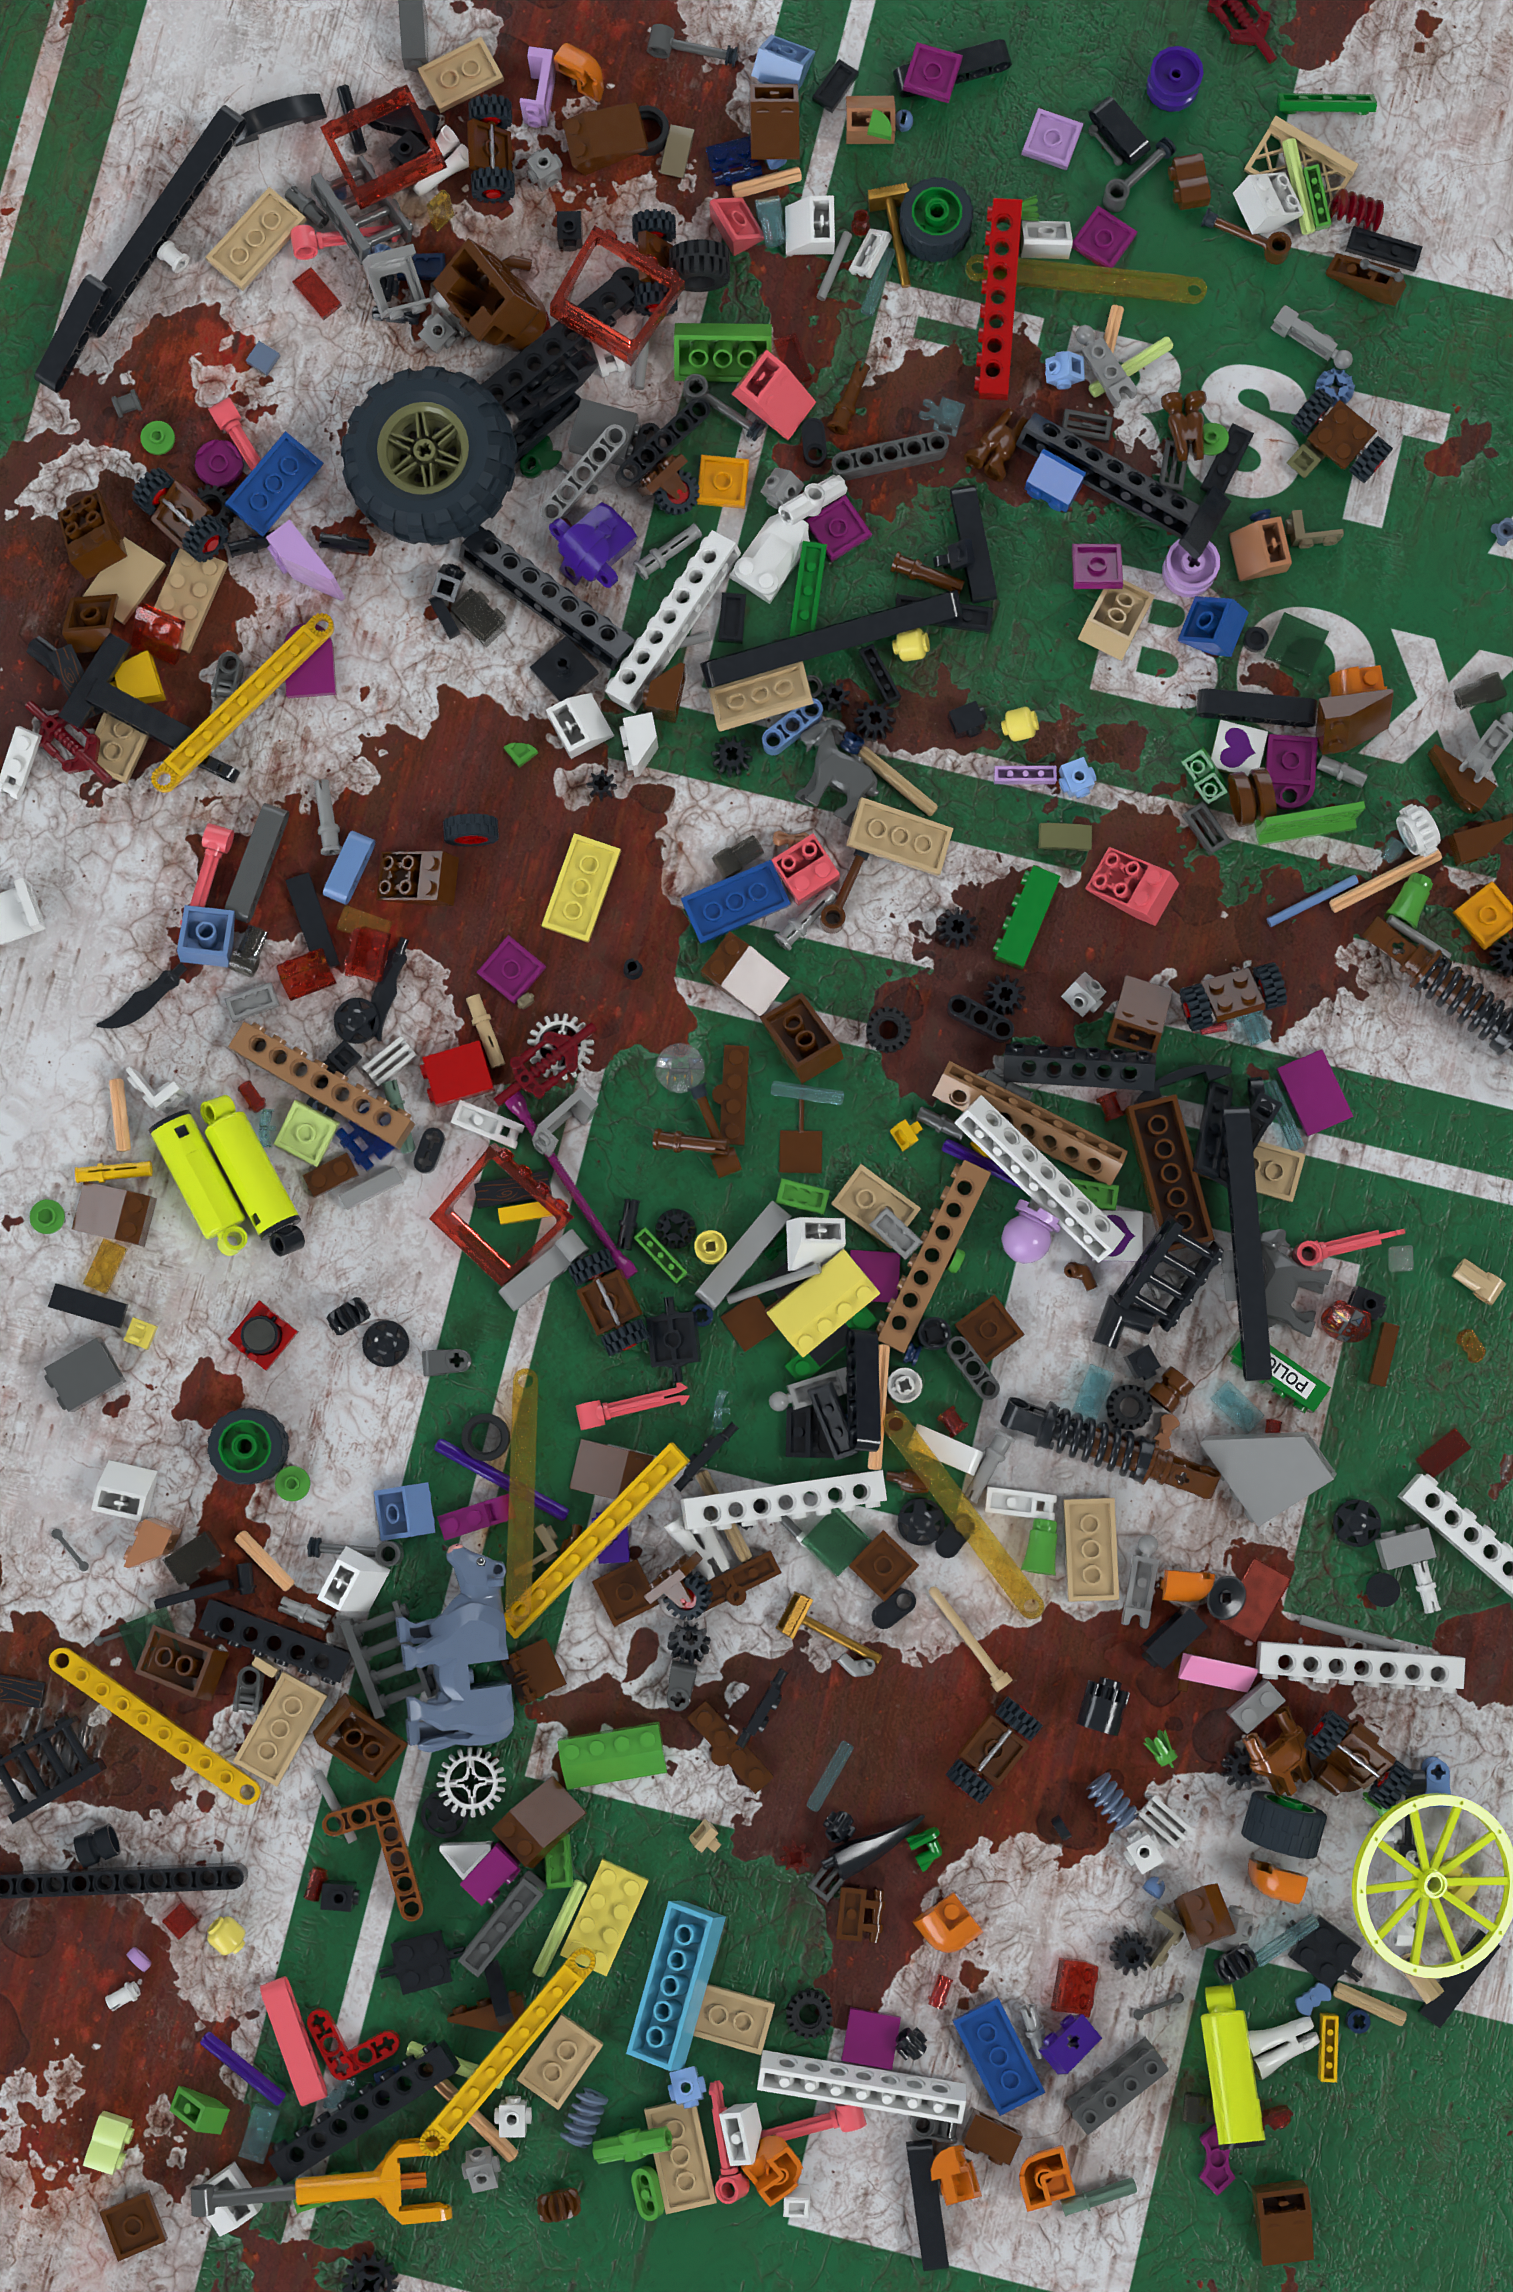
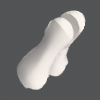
(457, 161)
(711, 1545)
(1266, 2039)

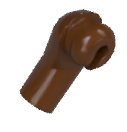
(518, 262)
(1081, 1272)

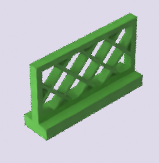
(1308, 823)

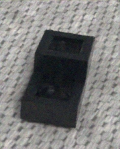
(341, 1059)

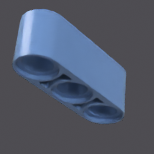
(788, 737)
(349, 867)

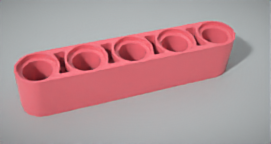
(293, 2041)

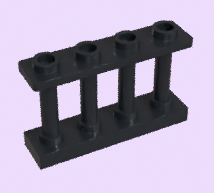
(1156, 1253)
(66, 1780)

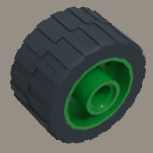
(935, 219)
(228, 1443)
(1284, 1825)

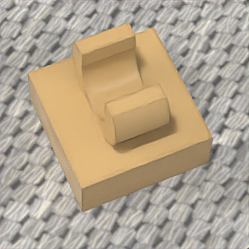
(705, 1836)

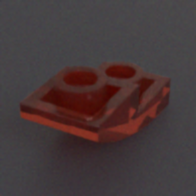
(1276, 2117)

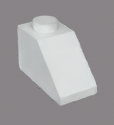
(741, 2133)

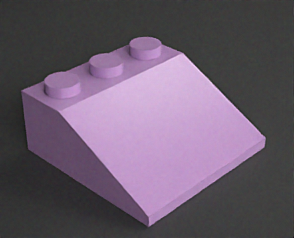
(302, 563)

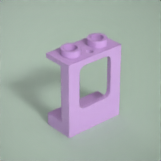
(542, 67)

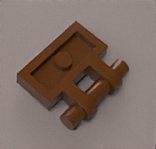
(851, 1914)

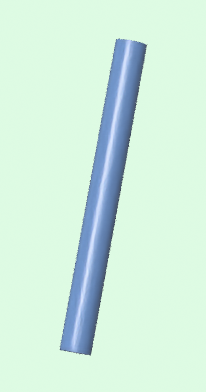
(1312, 900)

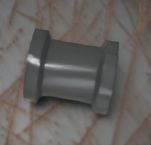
(127, 403)

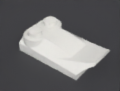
(770, 557)

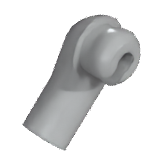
(856, 1668)

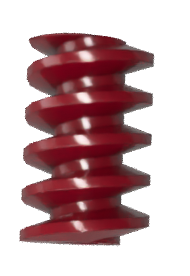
(1357, 207)

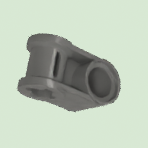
(225, 680)
(441, 1362)
(681, 1680)
(248, 1694)
(935, 2130)

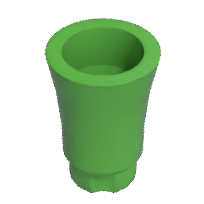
(1411, 900)
(1041, 1548)

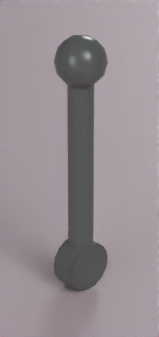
(1093, 131)
(1365, 264)
(593, 488)
(57, 1534)
(98, 1641)
(1139, 2014)

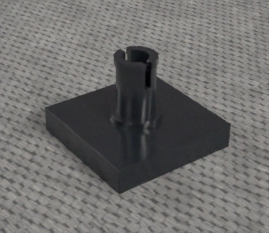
(564, 670)

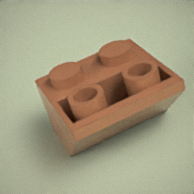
(859, 114)
(1260, 549)
(152, 1542)

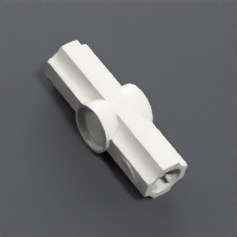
(812, 499)

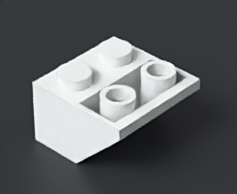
(1267, 202)
(810, 226)
(579, 724)
(641, 738)
(813, 1241)
(125, 1491)
(353, 1582)
(231, 2217)

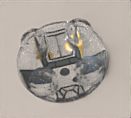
(680, 1067)

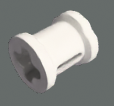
(173, 256)

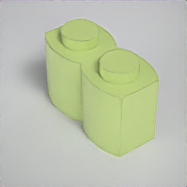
(108, 2143)

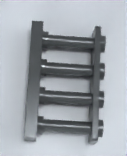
(348, 226)
(371, 1678)
(503, 1923)
(1116, 2085)

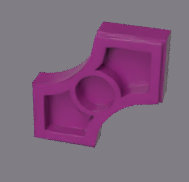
(1216, 2170)

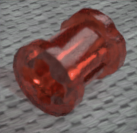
(1110, 1106)
(952, 1421)

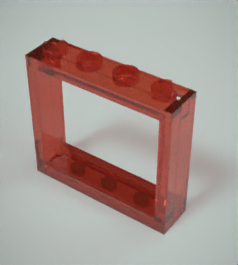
(399, 177)

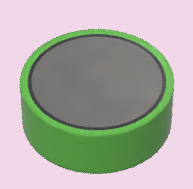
(955, 1260)

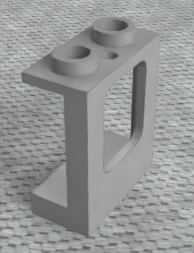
(389, 263)
(578, 1104)

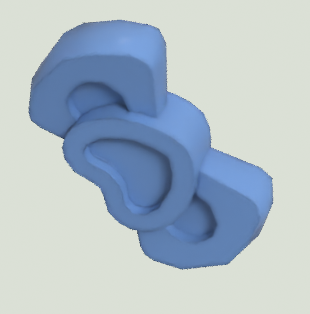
(1312, 1998)

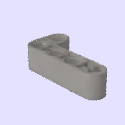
(544, 1270)

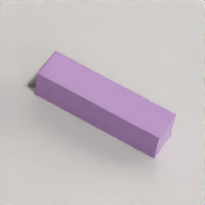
(1025, 775)

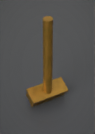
(889, 199)
(796, 1615)

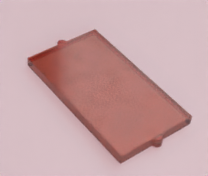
(1263, 1593)

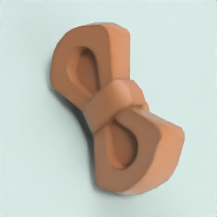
(781, 838)
(1168, 1423)

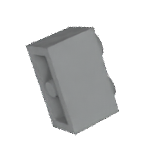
(1405, 1547)
(1255, 1706)

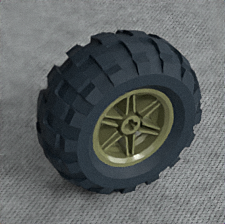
(476, 475)

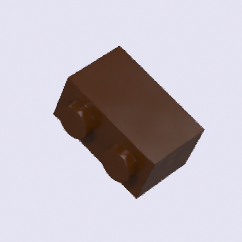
(991, 2137)

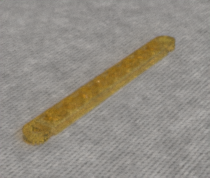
(1098, 280)
(521, 1495)
(963, 1514)

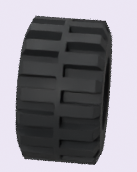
(701, 264)

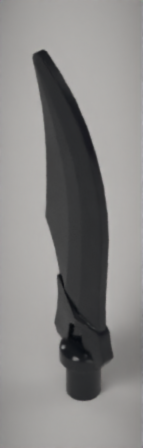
(387, 989)
(144, 1000)

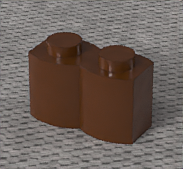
(1190, 181)

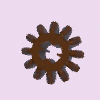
(558, 2205)

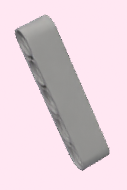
(595, 467)
(742, 1255)

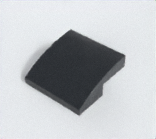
(805, 1435)

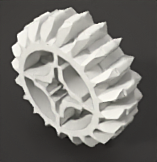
(564, 1026)
(454, 1783)

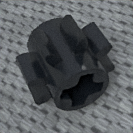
(389, 286)
(839, 692)
(597, 779)
(839, 1827)
(911, 2043)

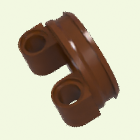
(1329, 1776)

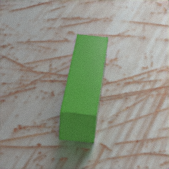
(1317, 197)
(660, 1255)

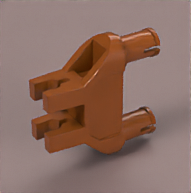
(1282, 1760)

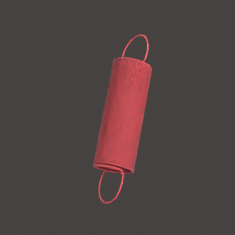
(1215, 1028)

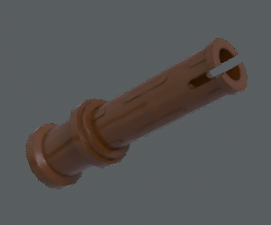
(845, 408)
(916, 569)
(679, 1141)

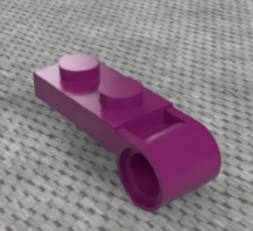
(474, 1517)

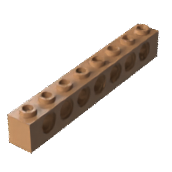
(245, 1045)
(1042, 1124)
(977, 1179)

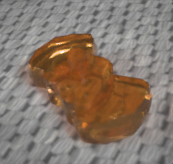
(1471, 1345)

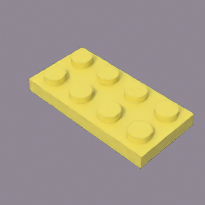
(581, 888)
(605, 1915)

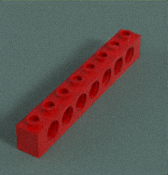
(1008, 212)

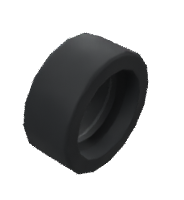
(657, 115)
(485, 1456)

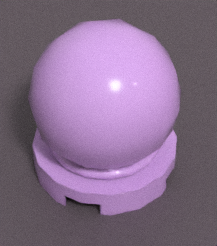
(1028, 1235)

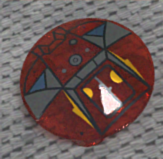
(1346, 1322)

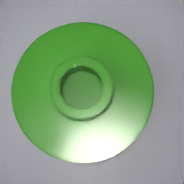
(157, 437)
(1215, 438)
(47, 1216)
(292, 1483)

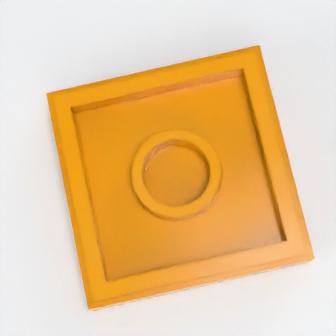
(723, 481)
(1486, 915)

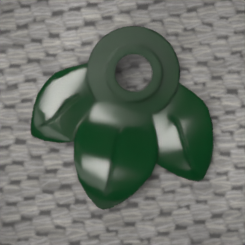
(541, 457)

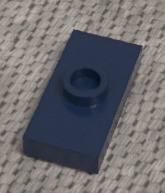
(427, 266)

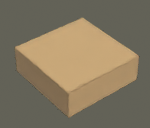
(266, 1666)

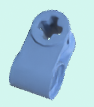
(1440, 1781)

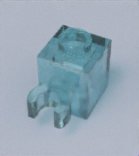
(946, 415)

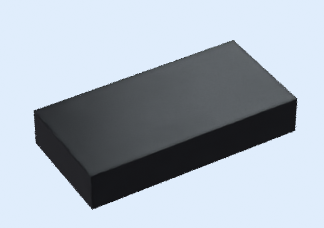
(835, 86)
(732, 618)

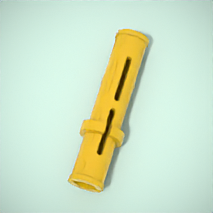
(116, 1171)

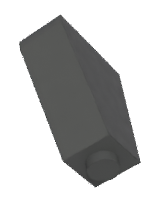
(413, 33)

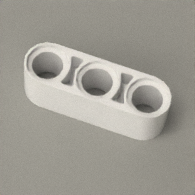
(951, 1451)

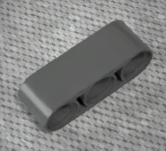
(983, 1375)

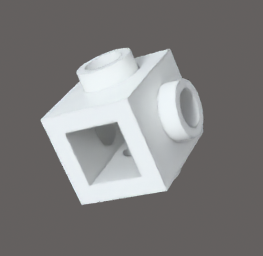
(1149, 1858)
(509, 2125)

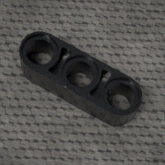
(402, 120)
(1119, 130)
(967, 1018)

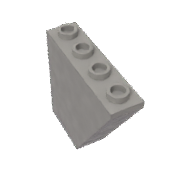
(1268, 1469)

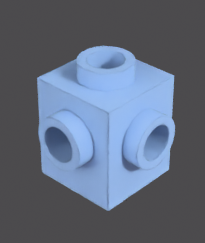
(1064, 369)
(1077, 770)
(679, 2080)

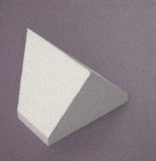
(465, 1855)

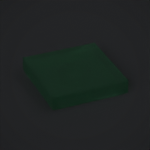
(1296, 644)
(836, 1541)
(137, 1631)

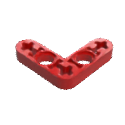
(349, 2056)

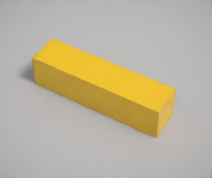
(522, 1213)
(1328, 2047)

